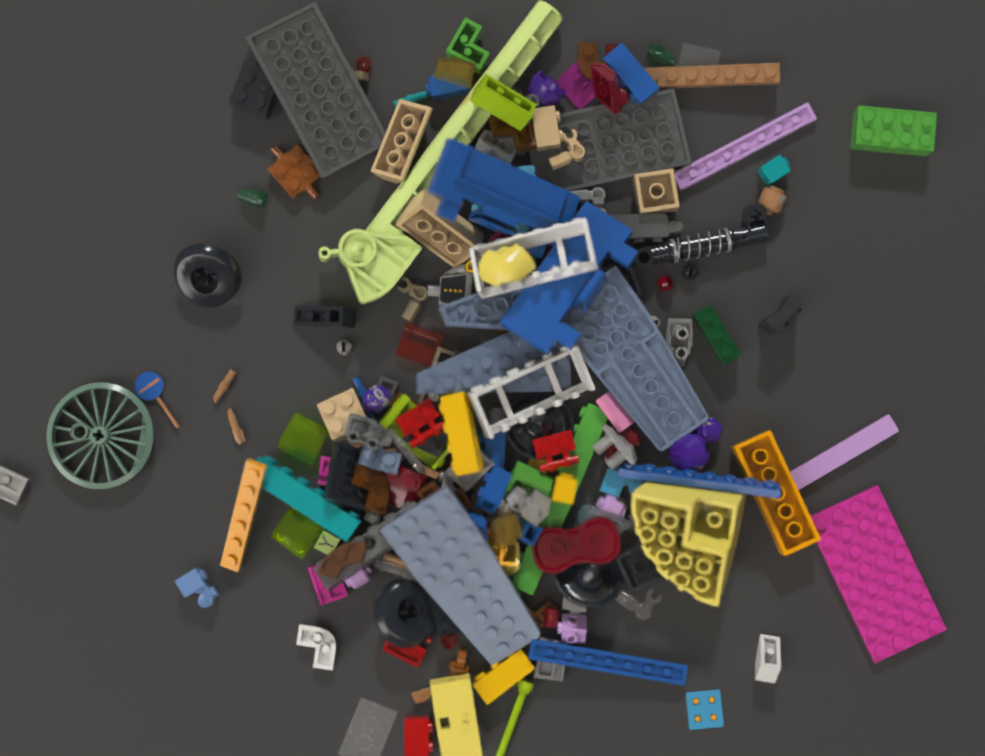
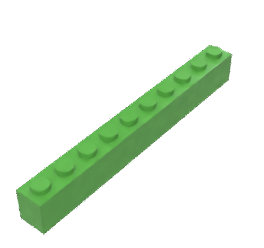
(584, 437)

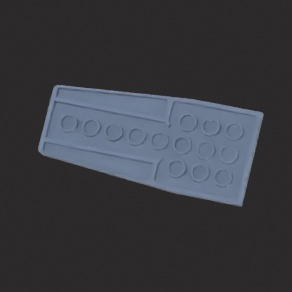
(636, 363)
(462, 574)

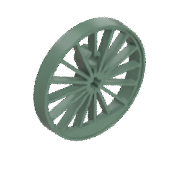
(145, 443)

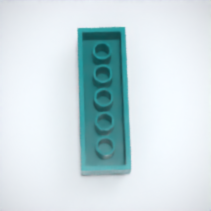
(308, 500)

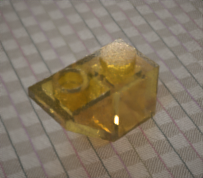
(504, 531)

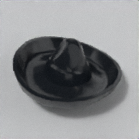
(207, 275)
(551, 422)
(590, 584)
(404, 613)

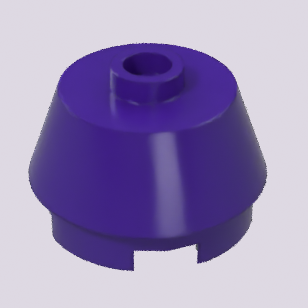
(546, 89)
(689, 453)

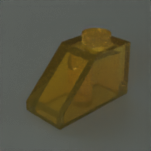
(455, 71)

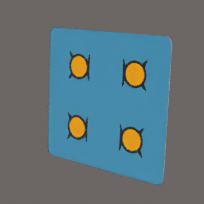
(704, 709)

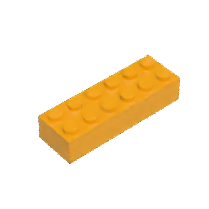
(784, 516)

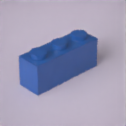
(631, 75)

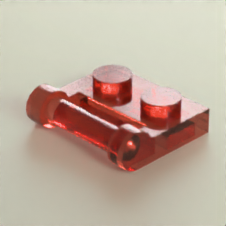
(415, 350)

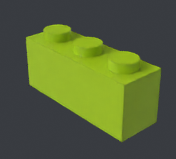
(503, 102)

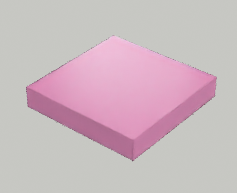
(614, 411)

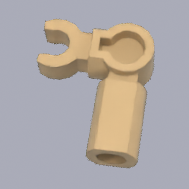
(576, 153)

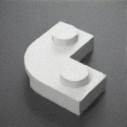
(323, 642)

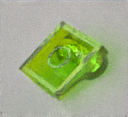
(303, 438)
(297, 532)

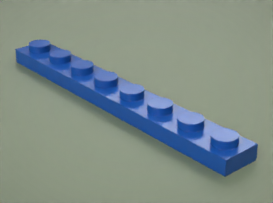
(707, 480)
(607, 661)

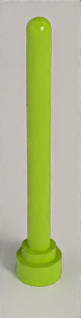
(525, 687)

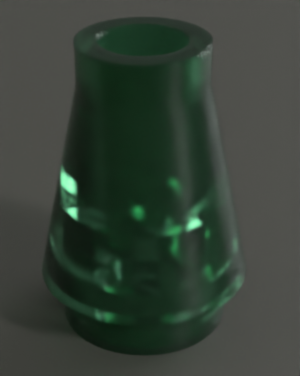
(660, 54)
(255, 198)

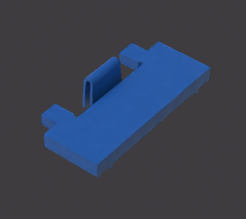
(501, 190)
(542, 307)

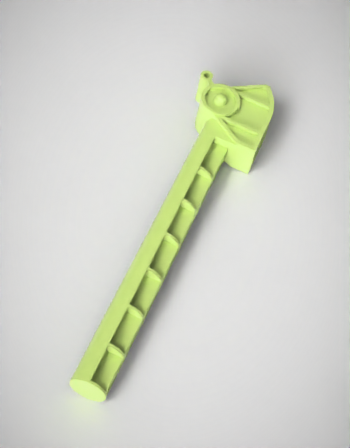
(382, 252)

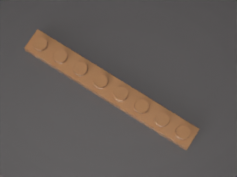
(715, 75)

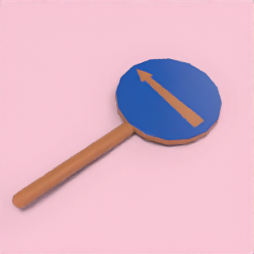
(149, 387)

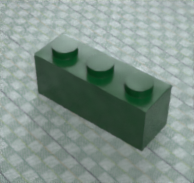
(716, 335)

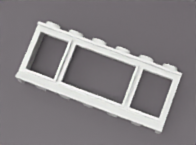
(536, 238)
(540, 407)

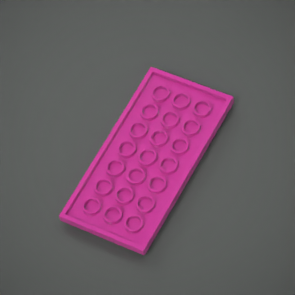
(876, 574)

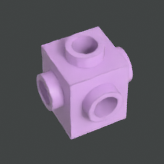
(572, 628)

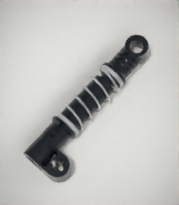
(726, 240)

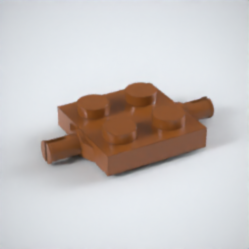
(294, 172)

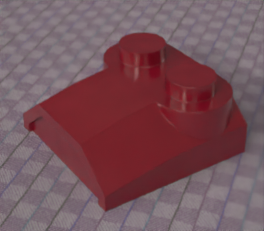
(607, 88)
(405, 485)

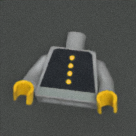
(454, 284)

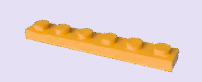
(243, 515)

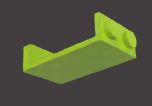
(401, 406)

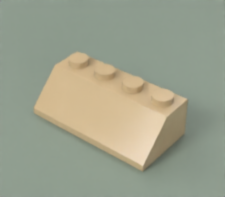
(401, 141)
(442, 237)

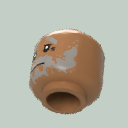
(772, 199)

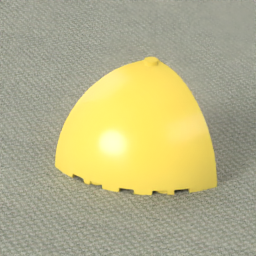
(689, 534)

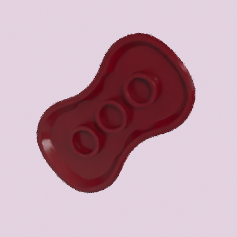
(591, 542)

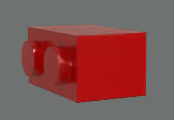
(417, 736)

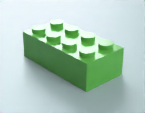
(893, 130)

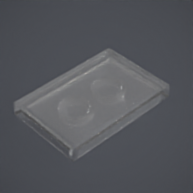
(368, 729)

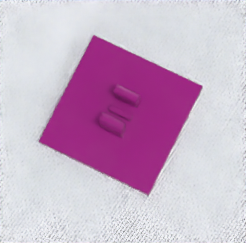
(578, 87)

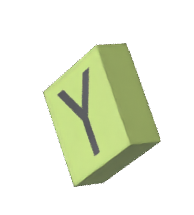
(327, 542)

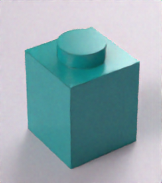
(774, 170)

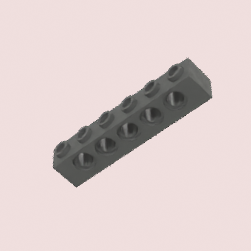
(382, 546)

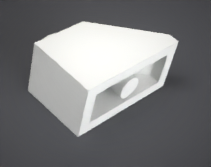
(768, 659)

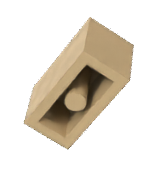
(546, 128)

